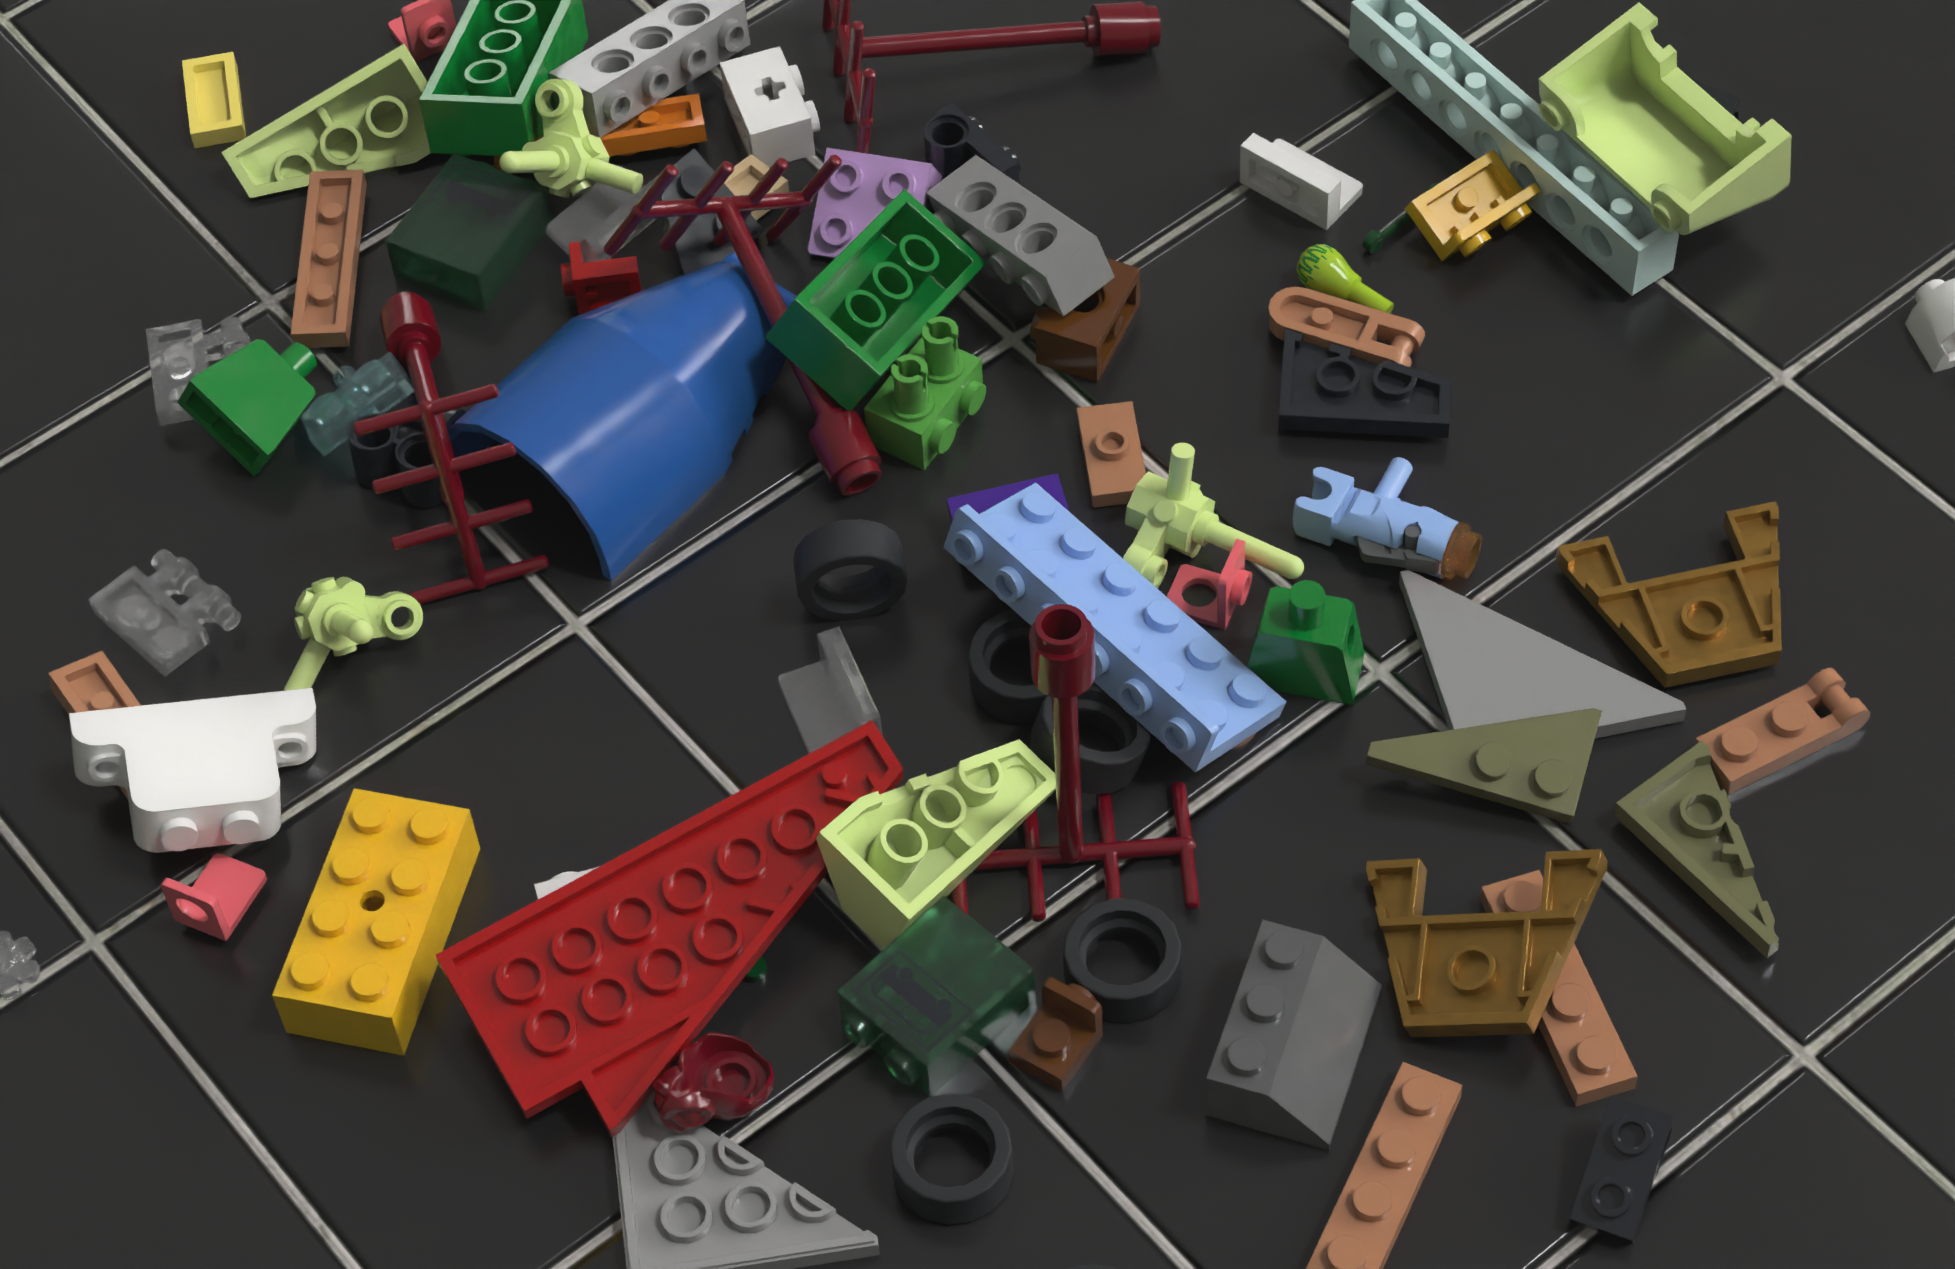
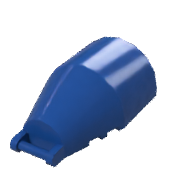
(637, 404)

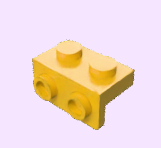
(1469, 205)

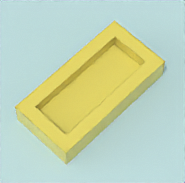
(213, 100)

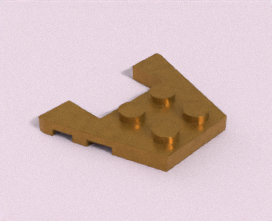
(1697, 619)
(1480, 968)

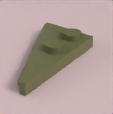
(1517, 763)
(1691, 830)

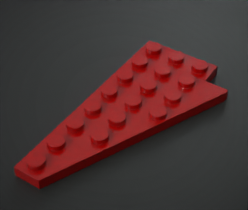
(644, 950)

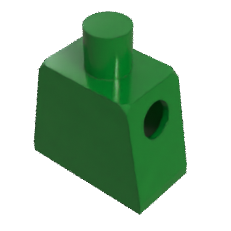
(252, 399)
(1308, 644)

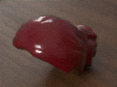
(715, 1080)

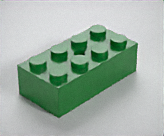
(490, 74)
(875, 300)

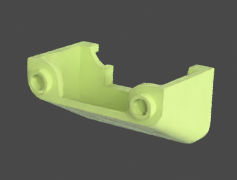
(1662, 129)

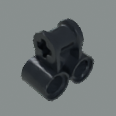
(397, 451)

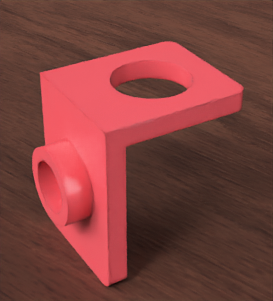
(424, 27)
(1230, 588)
(217, 897)

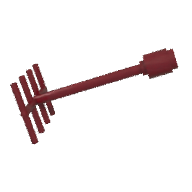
(1108, 29)
(415, 341)
(838, 435)
(1063, 669)

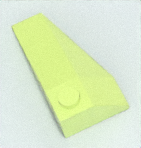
(356, 124)
(918, 842)

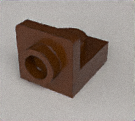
(1059, 1034)

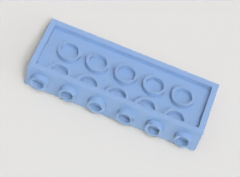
(1145, 646)

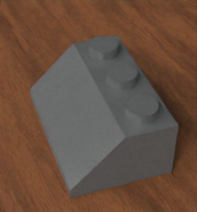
(1292, 1037)

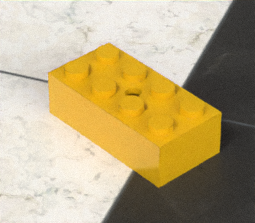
(377, 922)

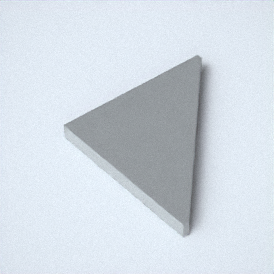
(1503, 671)
(717, 1206)

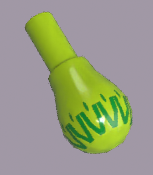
(1327, 272)

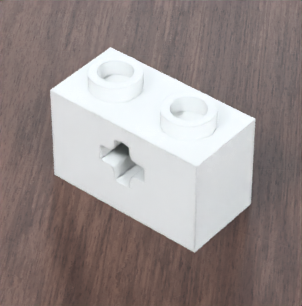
(769, 106)

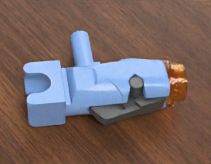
(1385, 526)

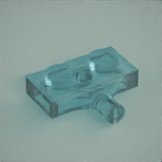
(371, 389)

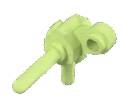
(567, 155)
(1181, 518)
(342, 616)

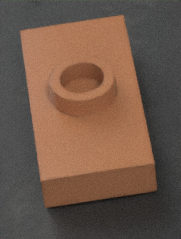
(1110, 452)

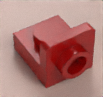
(599, 281)

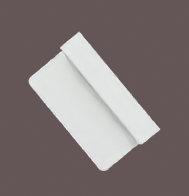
(1297, 180)

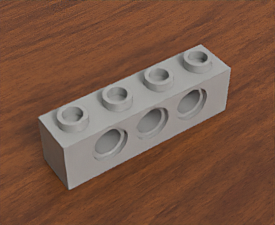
(653, 58)
(1021, 236)

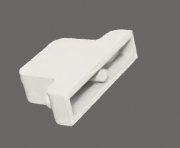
(198, 766)

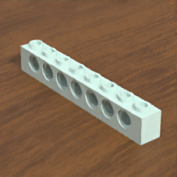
(1491, 112)

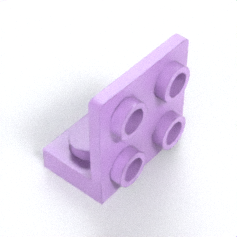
(860, 193)

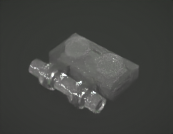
(180, 353)
(153, 622)

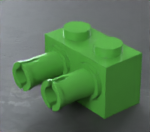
(926, 396)

